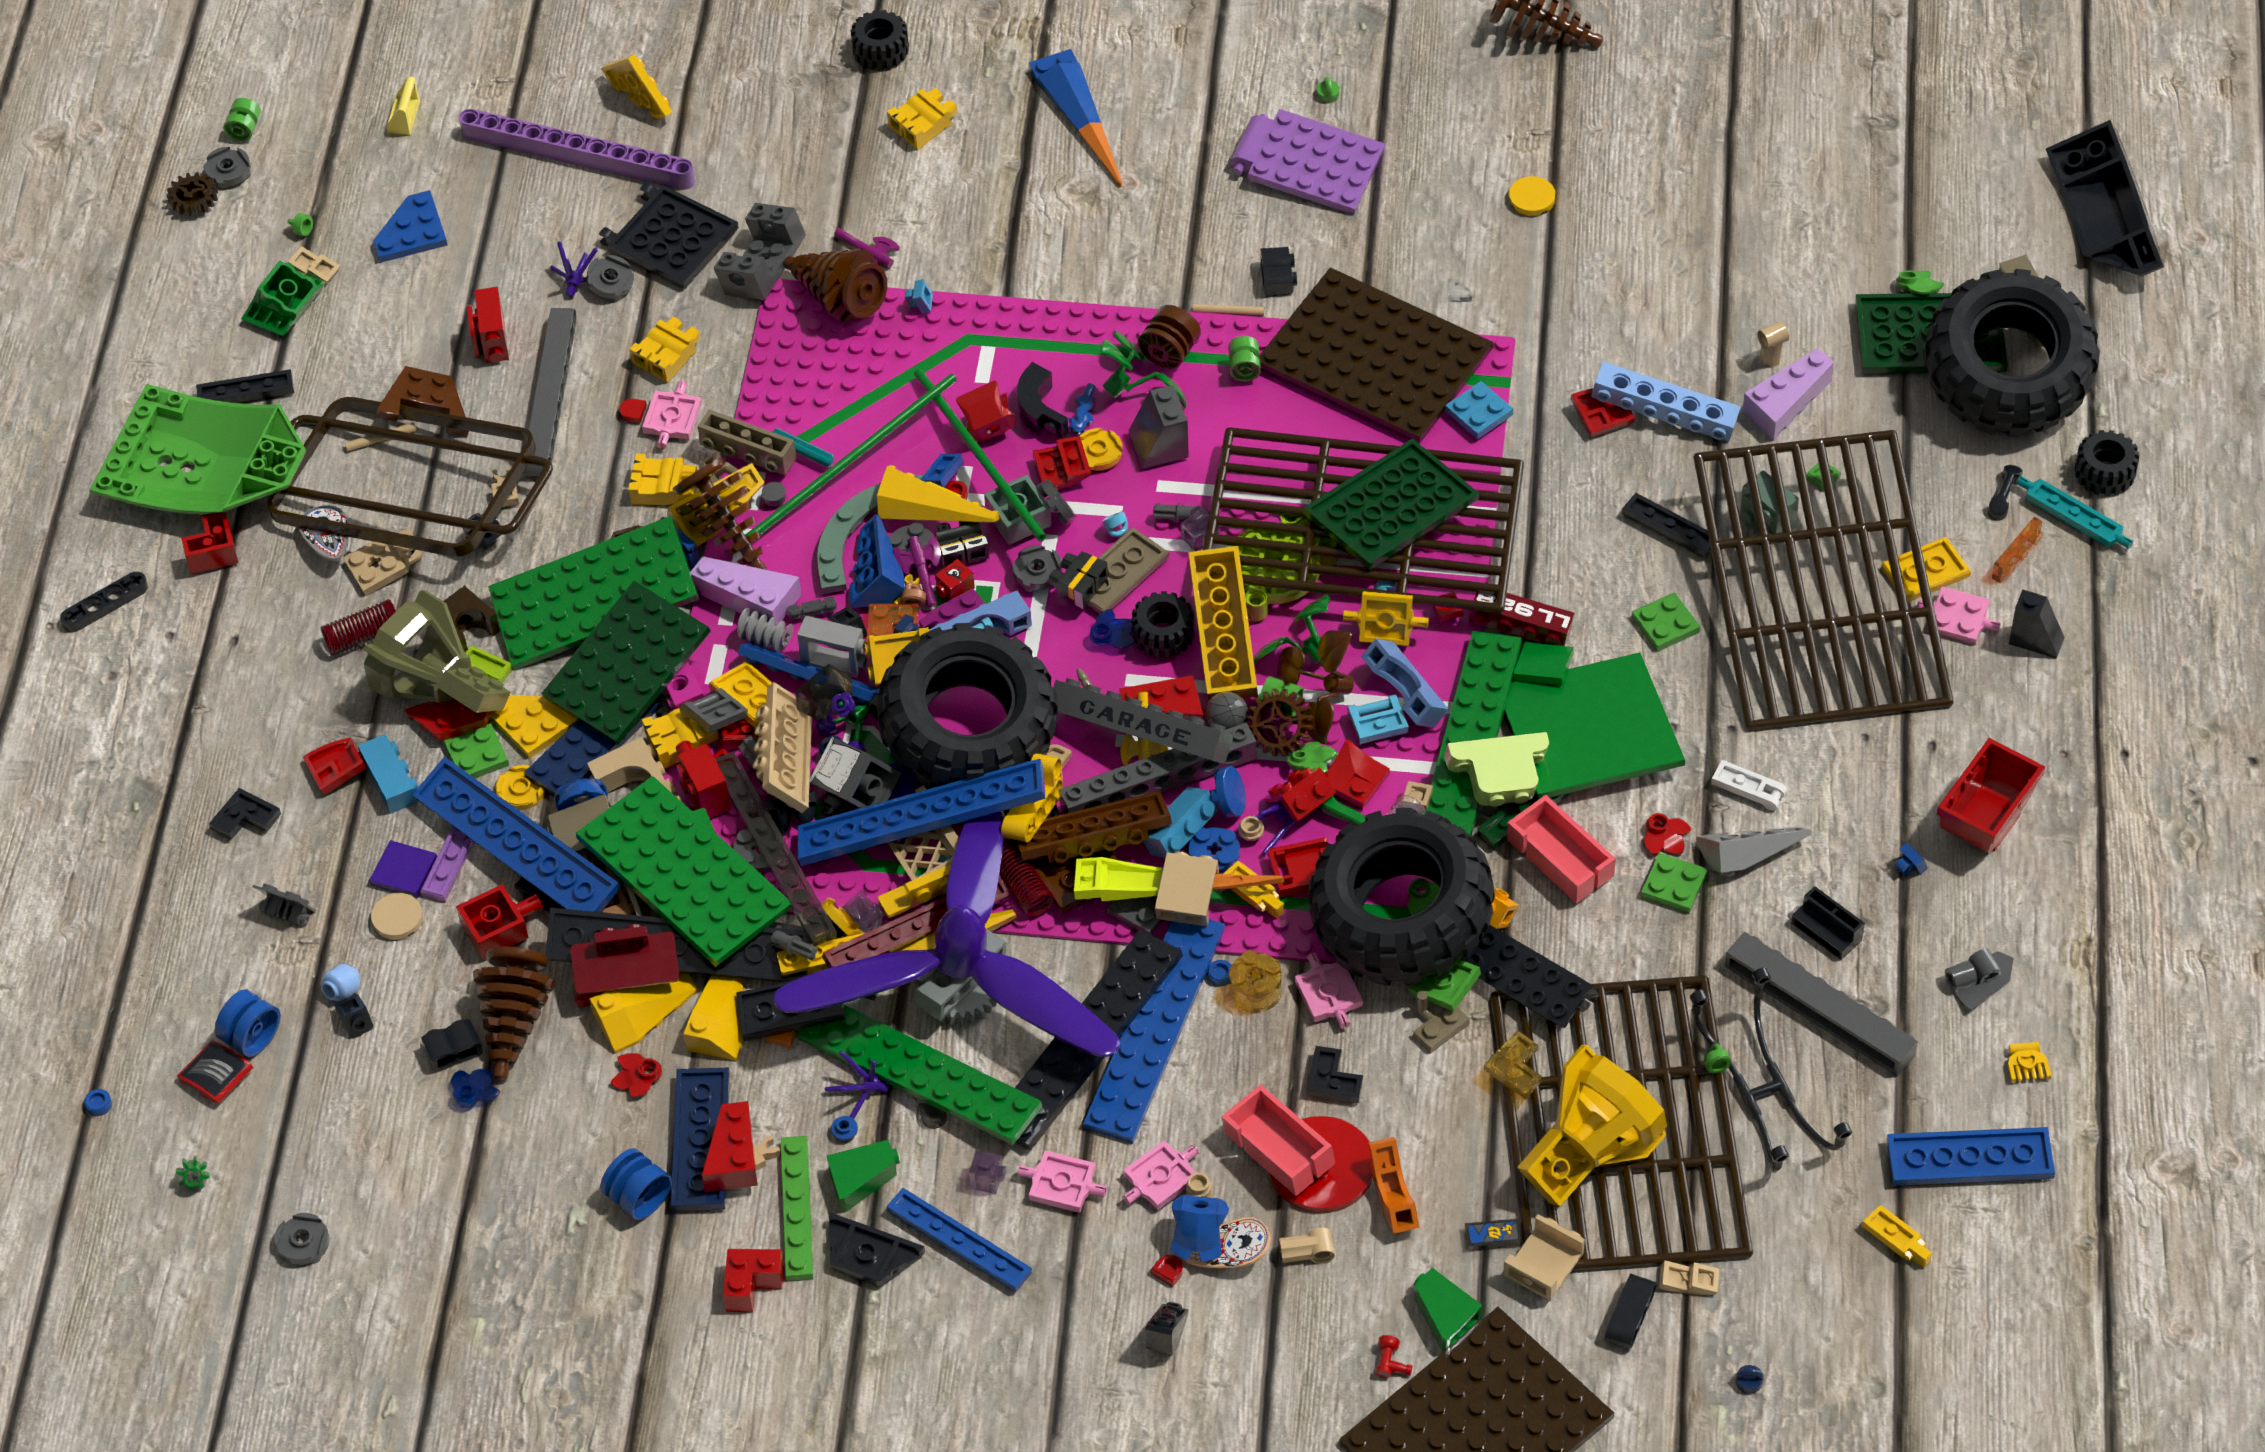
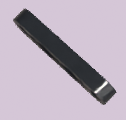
(106, 604)

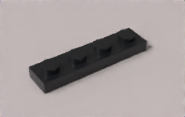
(248, 387)
(1668, 524)

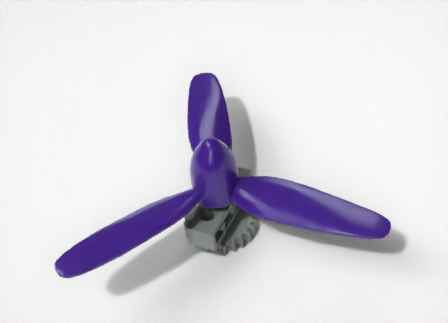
(968, 962)

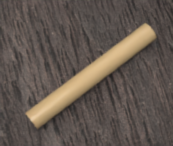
(1229, 309)
(370, 440)

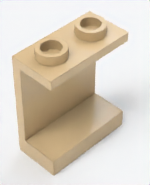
(1186, 888)
(1545, 1258)

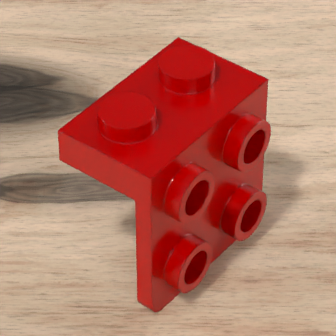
(1302, 792)

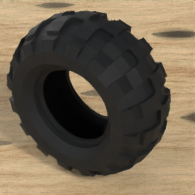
(2000, 400)
(965, 659)
(1392, 848)

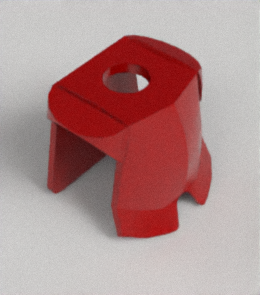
(986, 412)

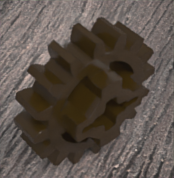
(192, 194)

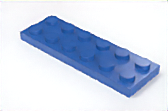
(1970, 1156)

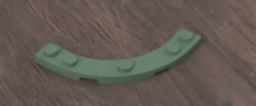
(835, 534)

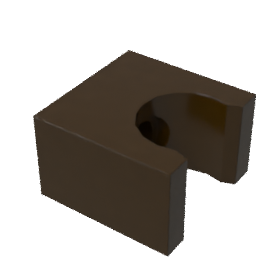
(471, 612)

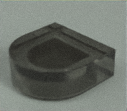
(932, 1116)

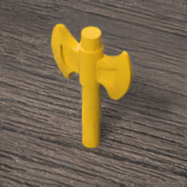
(1142, 747)

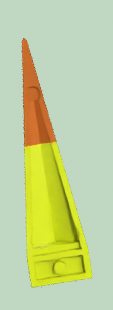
(1125, 880)

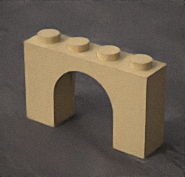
(628, 764)

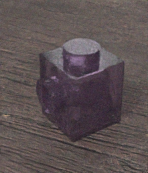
(986, 1172)

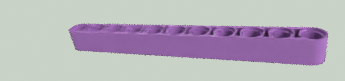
(577, 149)

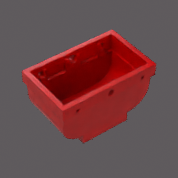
(1989, 796)

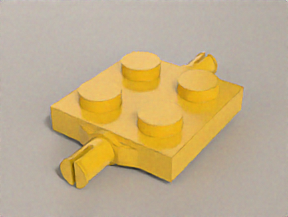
(1386, 618)

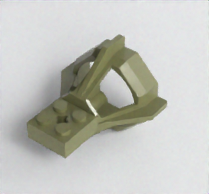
(439, 667)

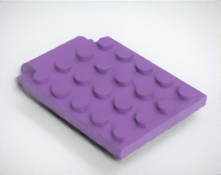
(1307, 159)

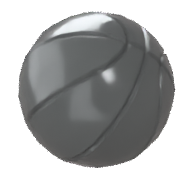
(1226, 710)

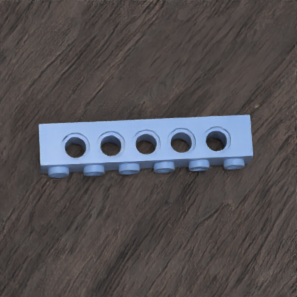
(1665, 401)

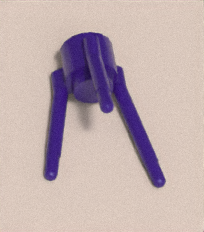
(1281, 815)

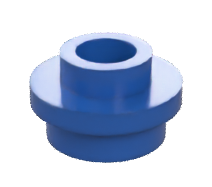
(847, 1134)

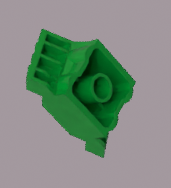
(282, 298)

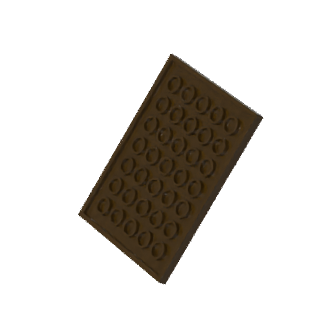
(1374, 354)
(1485, 1395)

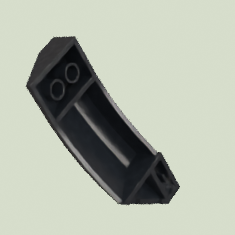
(2105, 200)

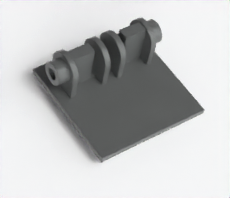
(284, 905)

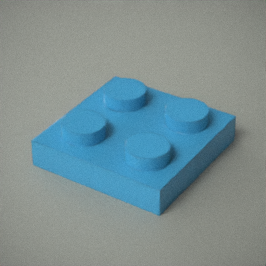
(1479, 410)

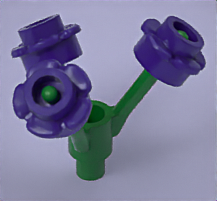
(847, 711)

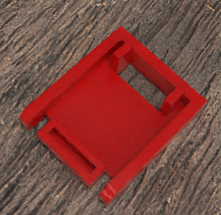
(1300, 863)

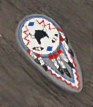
(326, 544)

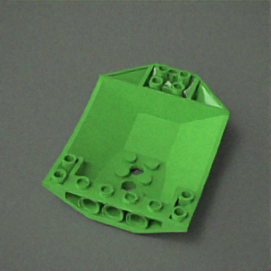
(235, 451)

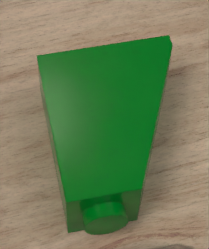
(861, 1172)
(1445, 1307)

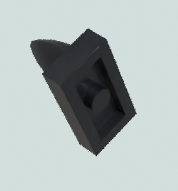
(781, 812)

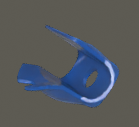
(566, 794)
(1198, 1226)

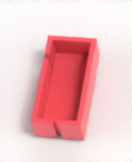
(1561, 849)
(1278, 1139)

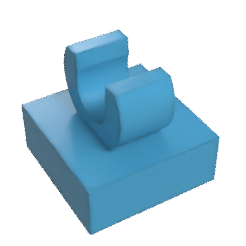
(920, 296)

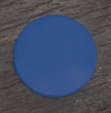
(1229, 791)

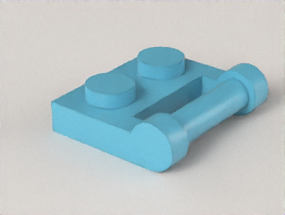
(1379, 724)

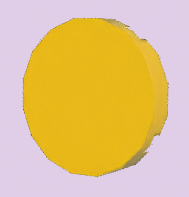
(1532, 196)
(1101, 448)
(524, 794)
(841, 917)

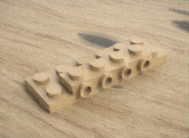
(784, 748)

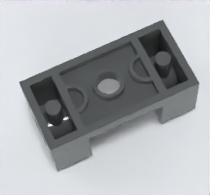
(775, 237)

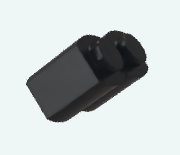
(1277, 270)
(451, 1045)

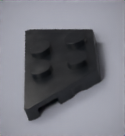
(869, 1252)

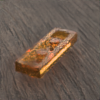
(2017, 550)

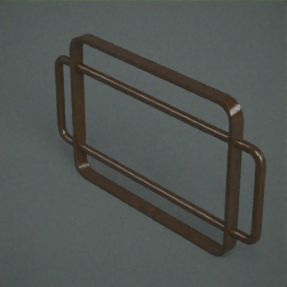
(479, 527)

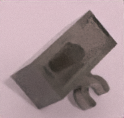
(816, 695)

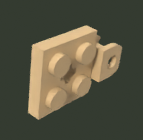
(391, 565)

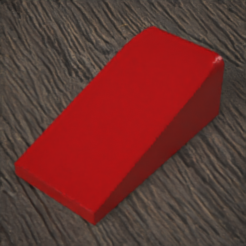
(734, 734)

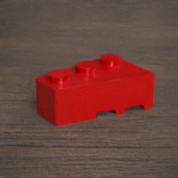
(1171, 694)
(731, 1151)

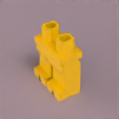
(922, 117)
(665, 349)
(654, 479)
(670, 730)

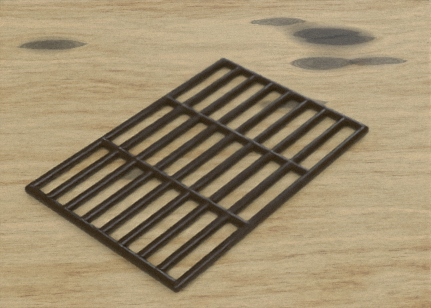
(1312, 531)
(1830, 621)
(1652, 1164)

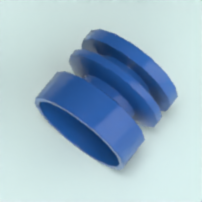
(636, 1184)

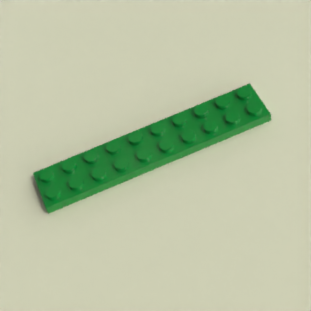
(1474, 716)
(927, 1074)

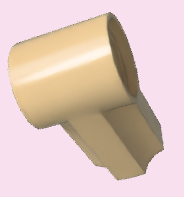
(1771, 342)
(1315, 1246)

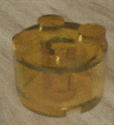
(1255, 981)

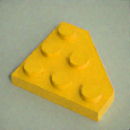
(630, 76)
(532, 722)

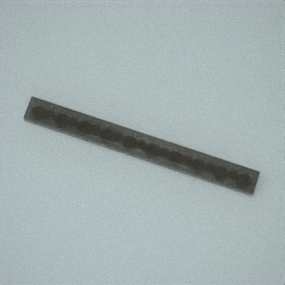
(775, 851)

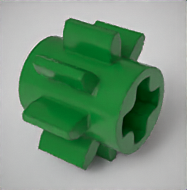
(194, 1166)

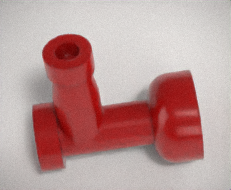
(1388, 1345)

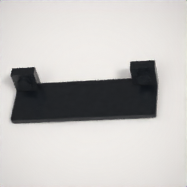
(1530, 977)

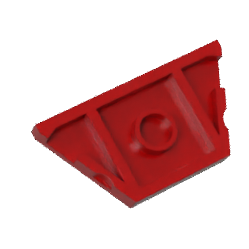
(447, 718)

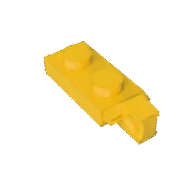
(1259, 896)
(1897, 1236)

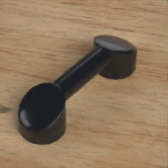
(1999, 504)

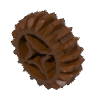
(1281, 731)

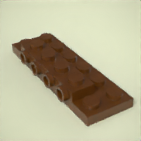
(1097, 829)

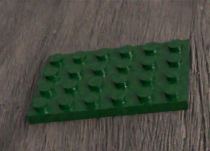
(1896, 328)
(1391, 503)
(626, 662)

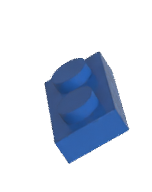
(943, 469)

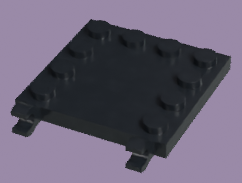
(671, 235)

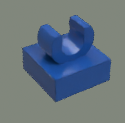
(1910, 861)

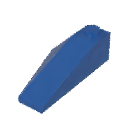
(877, 570)

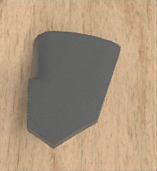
(1979, 976)

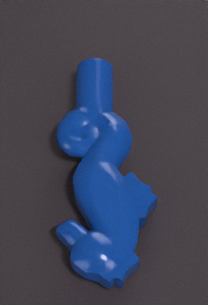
(1082, 417)

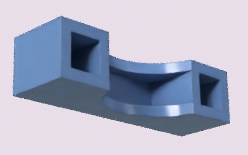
(1005, 613)
(1391, 664)

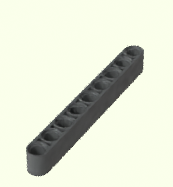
(551, 384)

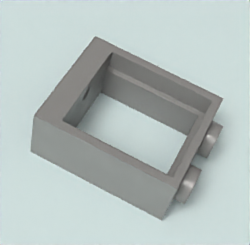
(834, 635)

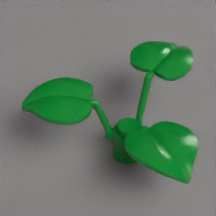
(1119, 379)
(1311, 643)

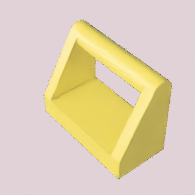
(404, 108)

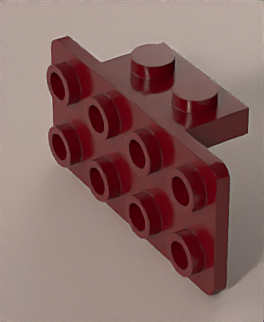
(624, 960)

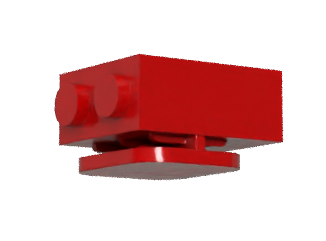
(488, 326)

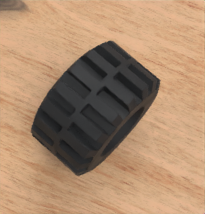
(879, 40)
(2109, 448)
(1163, 609)

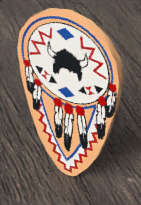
(1242, 1244)

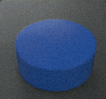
(1219, 972)
(98, 1102)

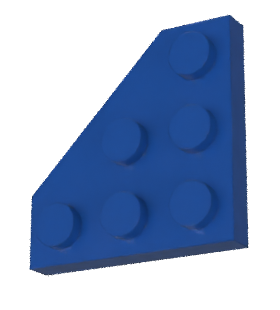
(411, 229)

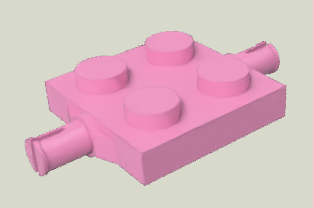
(672, 415)
(1961, 615)
(1328, 991)
(1159, 1174)
(1062, 1181)

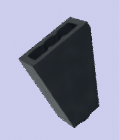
(2036, 625)

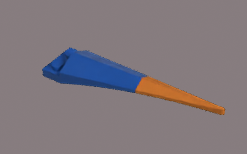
(1066, 86)

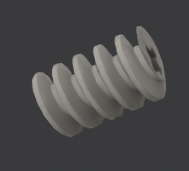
(762, 632)

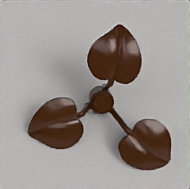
(1331, 652)

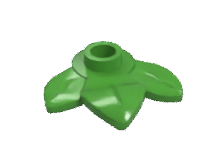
(1918, 282)
(1311, 756)
(1420, 901)

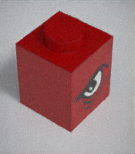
(954, 580)

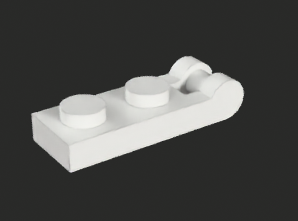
(1749, 785)

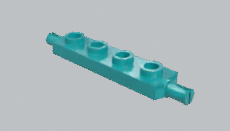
(2074, 513)

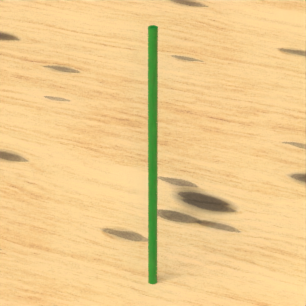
(853, 455)
(982, 458)

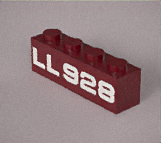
(1526, 619)

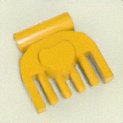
(2027, 1057)

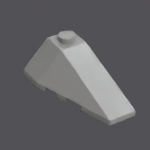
(1734, 852)

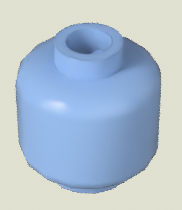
(340, 982)

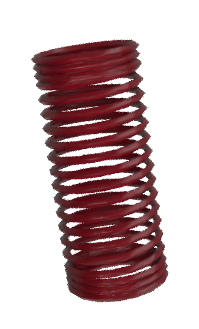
(331, 639)
(1034, 894)

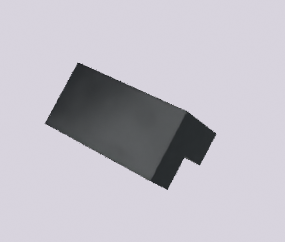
(1828, 923)

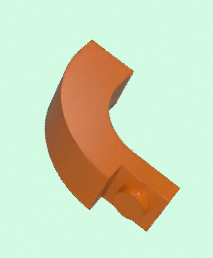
(1390, 1186)

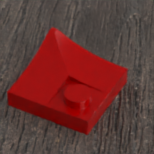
(1599, 416)
(334, 763)
(1356, 775)

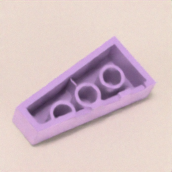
(1786, 393)
(746, 587)

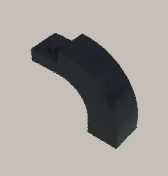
(1031, 388)

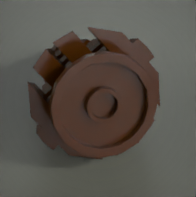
(1546, 18)
(841, 281)
(718, 507)
(511, 1000)

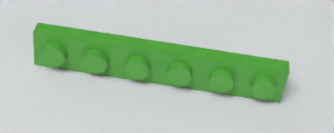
(796, 1208)

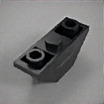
(1166, 1328)

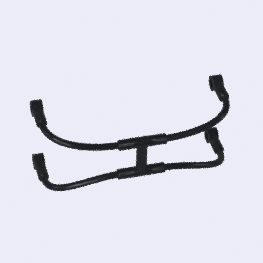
(1778, 1154)

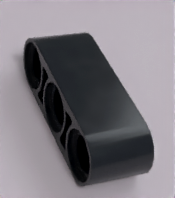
(1630, 1311)

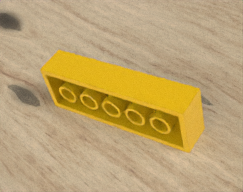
(1223, 622)

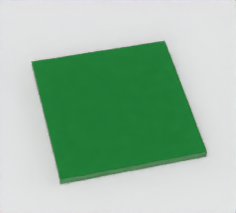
(1598, 725)

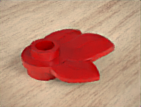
(1666, 838)
(633, 1074)

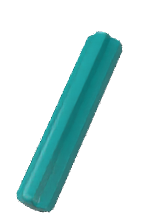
(809, 450)

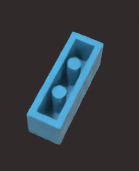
(388, 773)
(1188, 815)

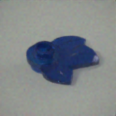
(1115, 631)
(473, 1087)

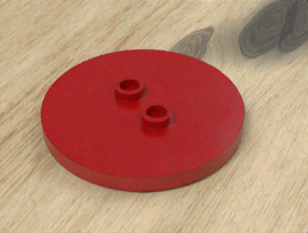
(1345, 1180)

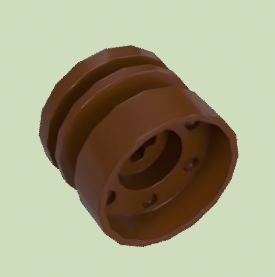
(1169, 336)

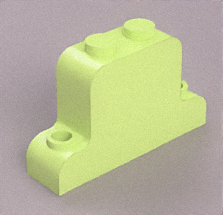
(1500, 767)

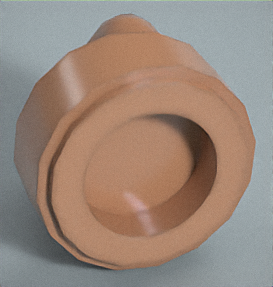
(913, 595)

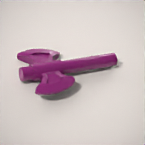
(879, 251)
(918, 557)

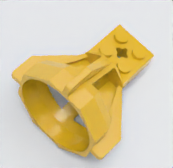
(1594, 1110)

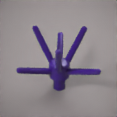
(572, 277)
(867, 1083)

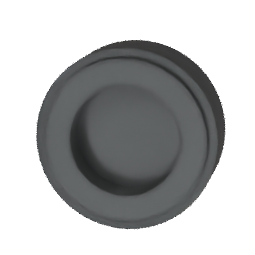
(773, 494)

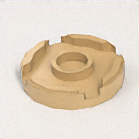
(396, 916)

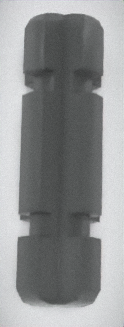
(812, 607)

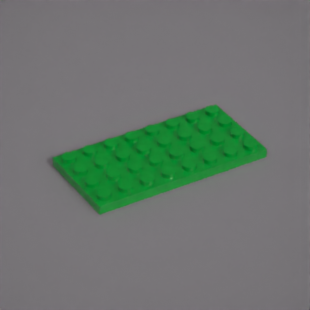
(567, 598)
(684, 871)

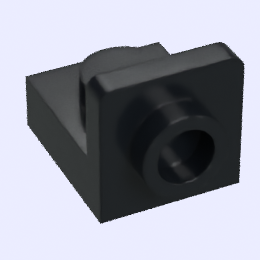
(850, 618)
(354, 1015)

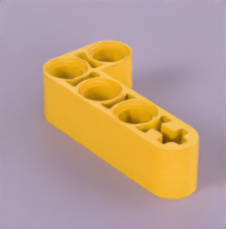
(1026, 819)

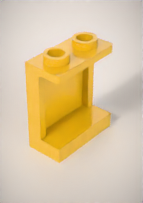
(884, 648)

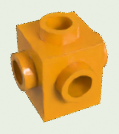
(1503, 909)

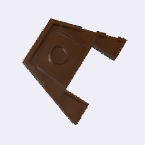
(422, 391)

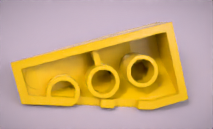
(633, 1012)
(715, 1020)

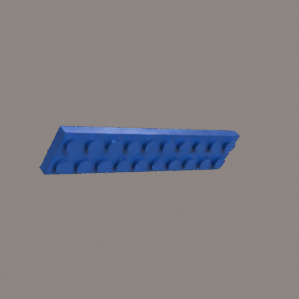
(921, 812)
(515, 839)
(1152, 1036)

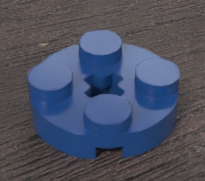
(1216, 838)

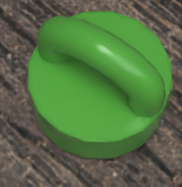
(1328, 90)
(301, 224)
(1717, 1059)

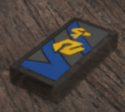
(1493, 1234)

